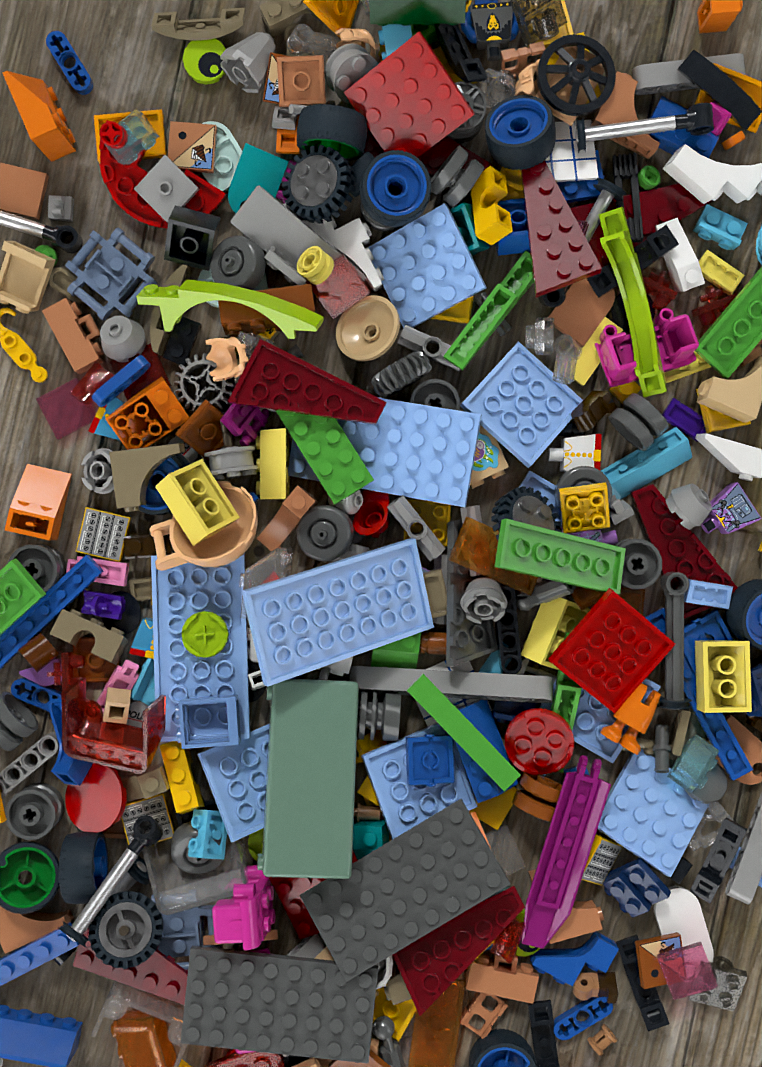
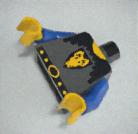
(490, 27)

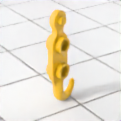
(20, 351)

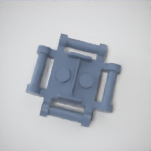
(110, 273)
(184, 930)

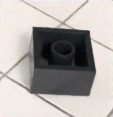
(191, 237)

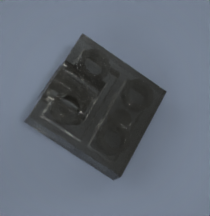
(538, 18)
(730, 985)

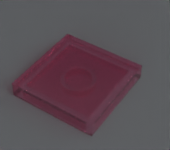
(64, 411)
(687, 970)

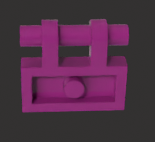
(238, 419)

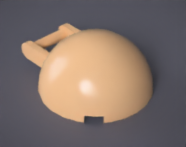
(218, 549)

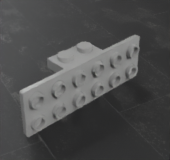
(280, 234)

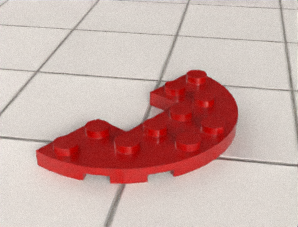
(124, 178)

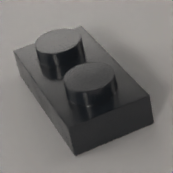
(182, 341)

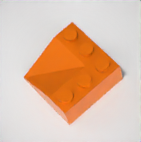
(41, 115)

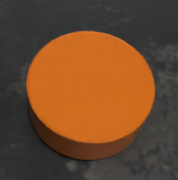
(732, 141)

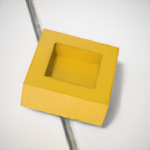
(623, 391)

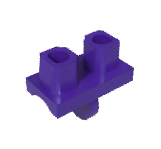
(103, 604)

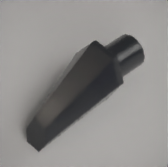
(570, 429)

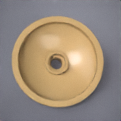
(361, 321)

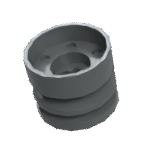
(473, 125)
(379, 716)

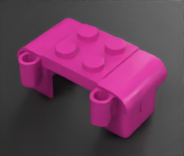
(675, 343)
(248, 913)

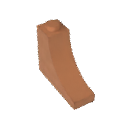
(621, 109)
(287, 518)
(583, 919)
(22, 929)

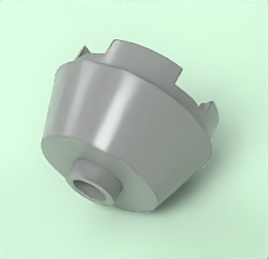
(122, 338)
(98, 471)
(689, 504)
(483, 600)

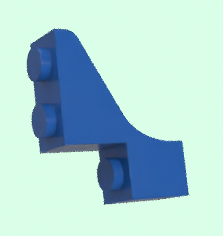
(66, 768)
(568, 962)

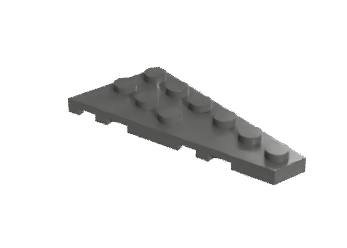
(464, 638)

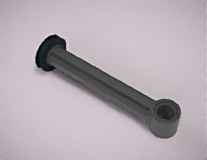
(674, 630)

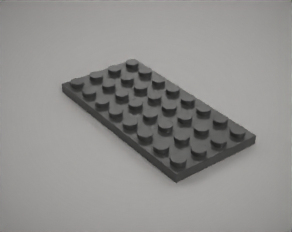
(405, 890)
(277, 1005)

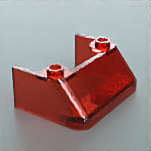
(109, 743)

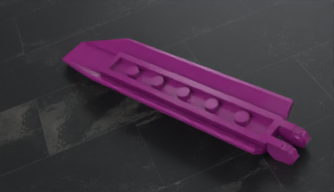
(564, 853)

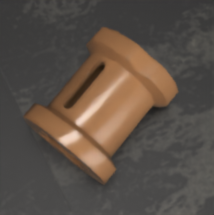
(602, 1040)

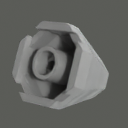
(249, 61)

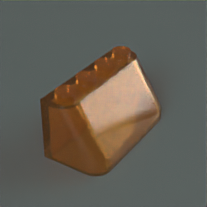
(143, 1040)

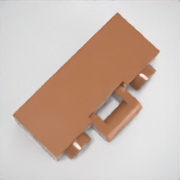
(68, 329)
(502, 980)

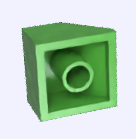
(398, 654)

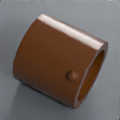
(38, 652)

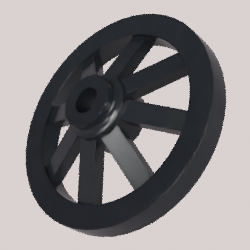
(574, 77)

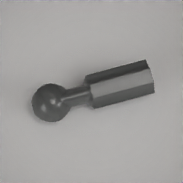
(543, 593)
(390, 1050)

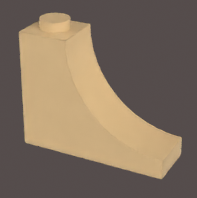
(734, 398)

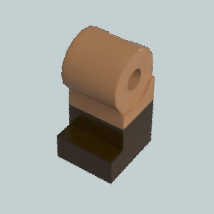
(596, 985)

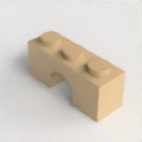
(117, 705)

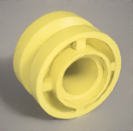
(315, 265)

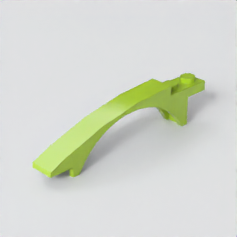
(626, 267)
(176, 300)

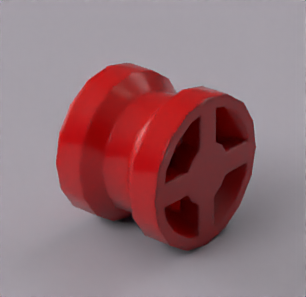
(109, 131)

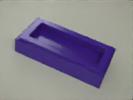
(684, 419)

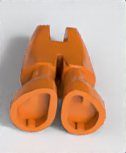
(636, 716)

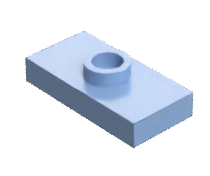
(708, 594)

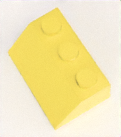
(273, 464)
(197, 501)
(549, 629)
(723, 676)

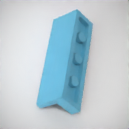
(645, 466)

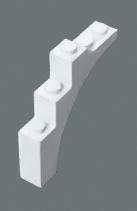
(709, 178)
(349, 241)

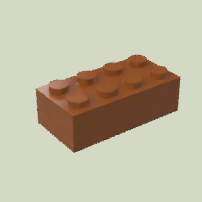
(239, 317)

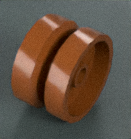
(538, 797)

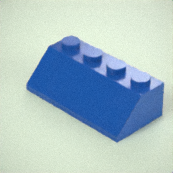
(482, 719)
(38, 1037)

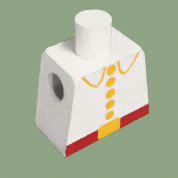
(577, 452)

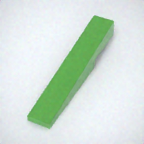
(492, 312)
(566, 697)
(463, 732)

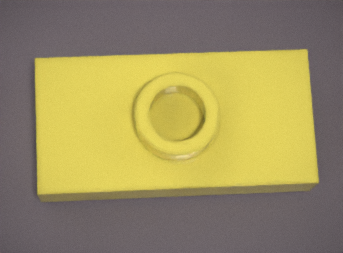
(720, 272)

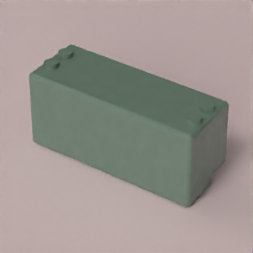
(310, 779)

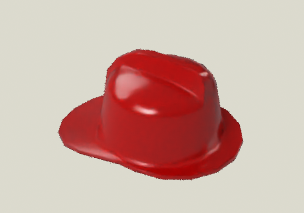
(373, 514)

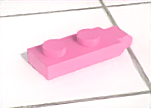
(114, 572)
(122, 678)

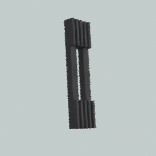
(626, 168)

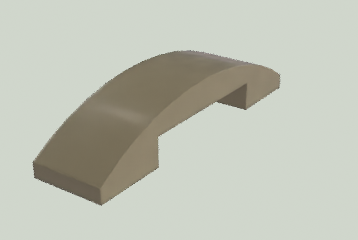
(198, 29)
(159, 337)

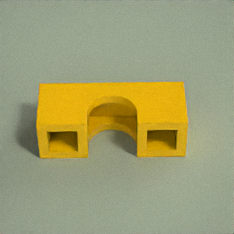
(490, 219)
(184, 790)

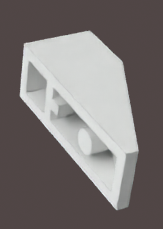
(682, 261)
(734, 456)

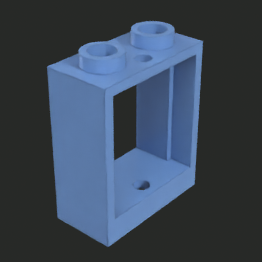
(183, 733)

